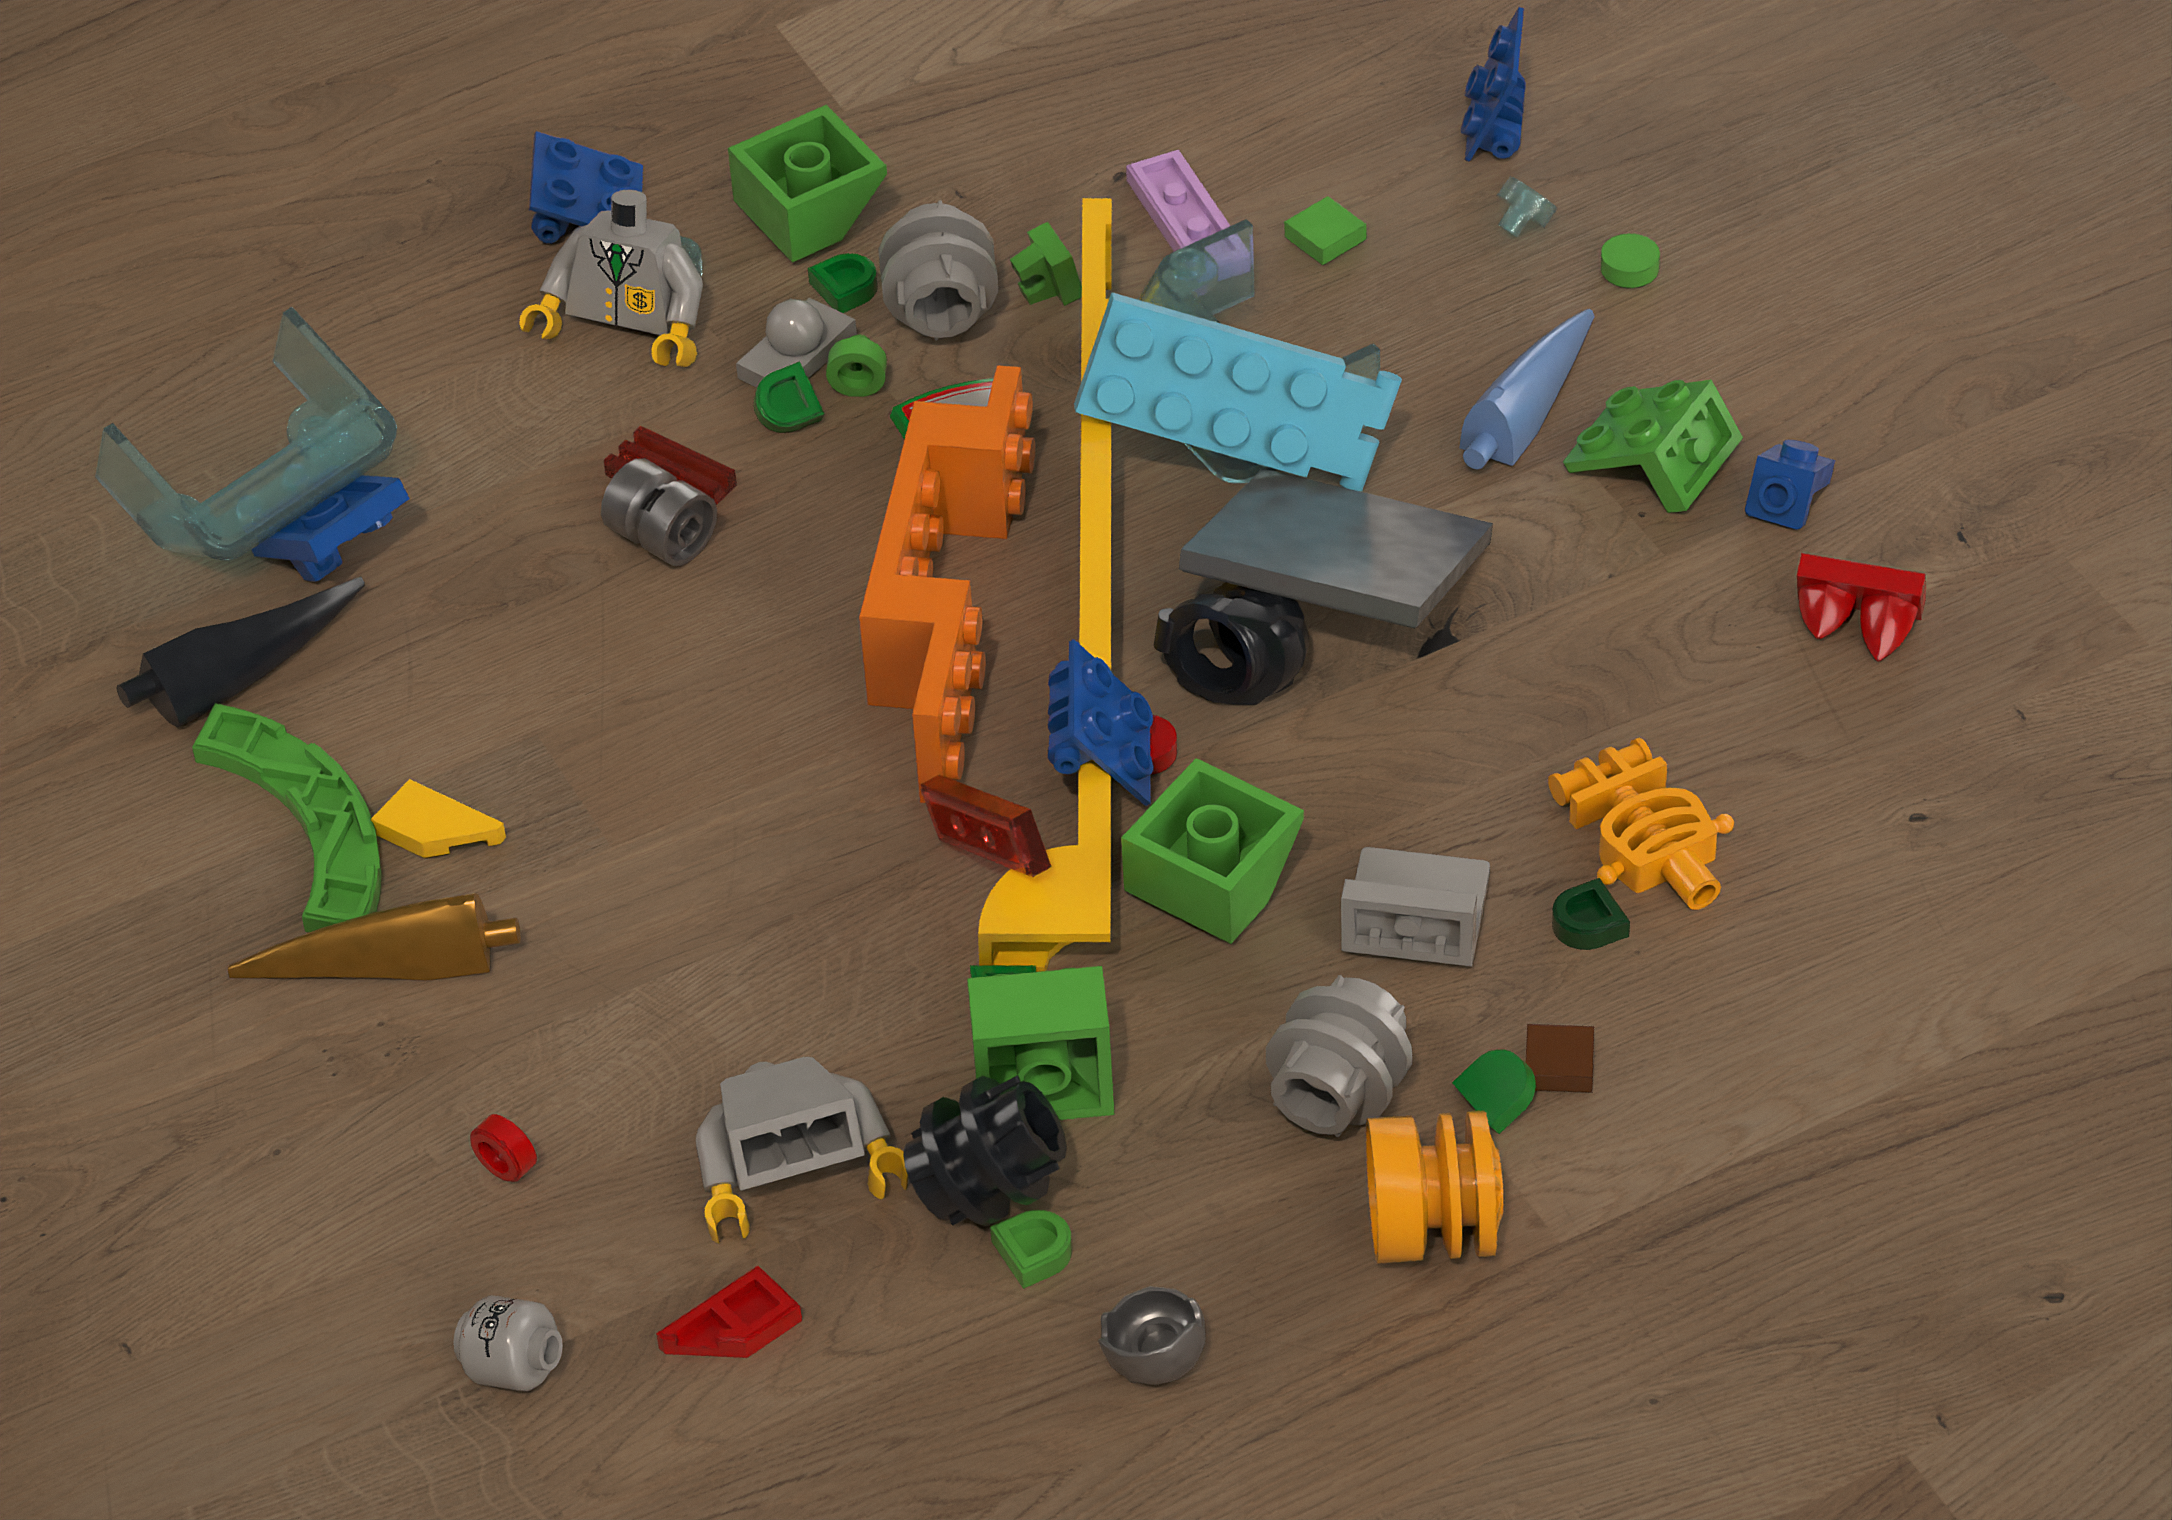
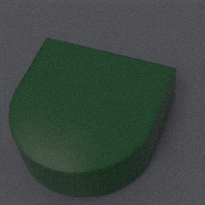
(1588, 917)

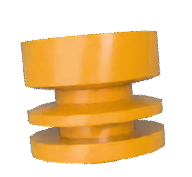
(1432, 1186)

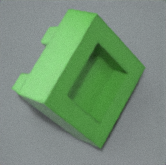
(1046, 268)

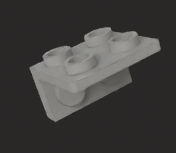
(1414, 906)

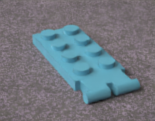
(1233, 392)

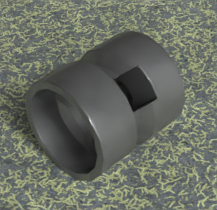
(658, 512)

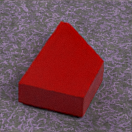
(733, 1320)

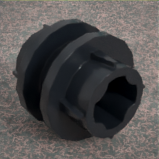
(985, 1150)

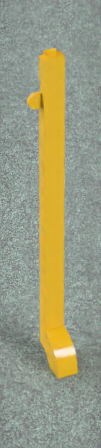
(1037, 916)

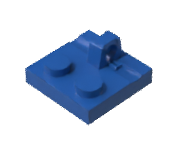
(314, 537)

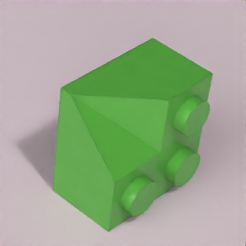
(805, 181)
(1210, 850)
(1047, 1033)

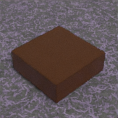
(1561, 1057)

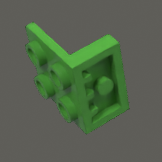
(1672, 430)

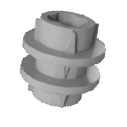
(938, 270)
(1338, 1055)

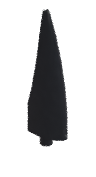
(223, 659)

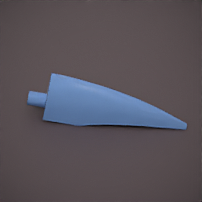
(1521, 397)

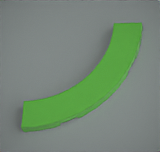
(317, 795)

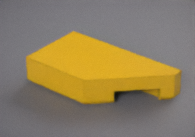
(432, 822)

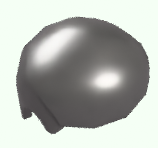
(1153, 1335)

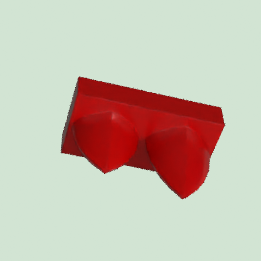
(1884, 595)

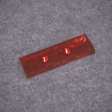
(985, 825)

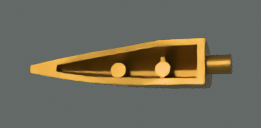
(403, 942)

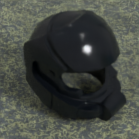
(1254, 630)

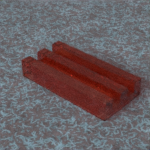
(682, 462)

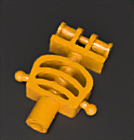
(1646, 829)

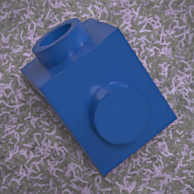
(1786, 481)

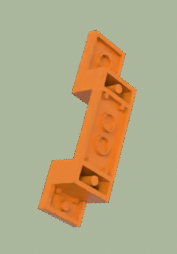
(921, 631)

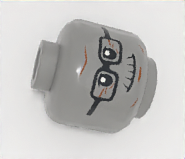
(507, 1343)

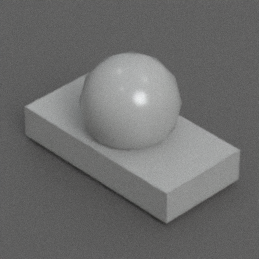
(794, 334)

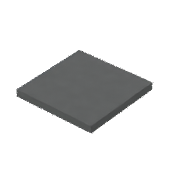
(1336, 548)

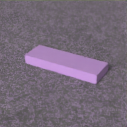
(1175, 199)

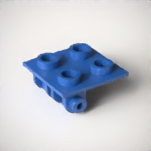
(1497, 95)
(574, 184)
(1099, 721)

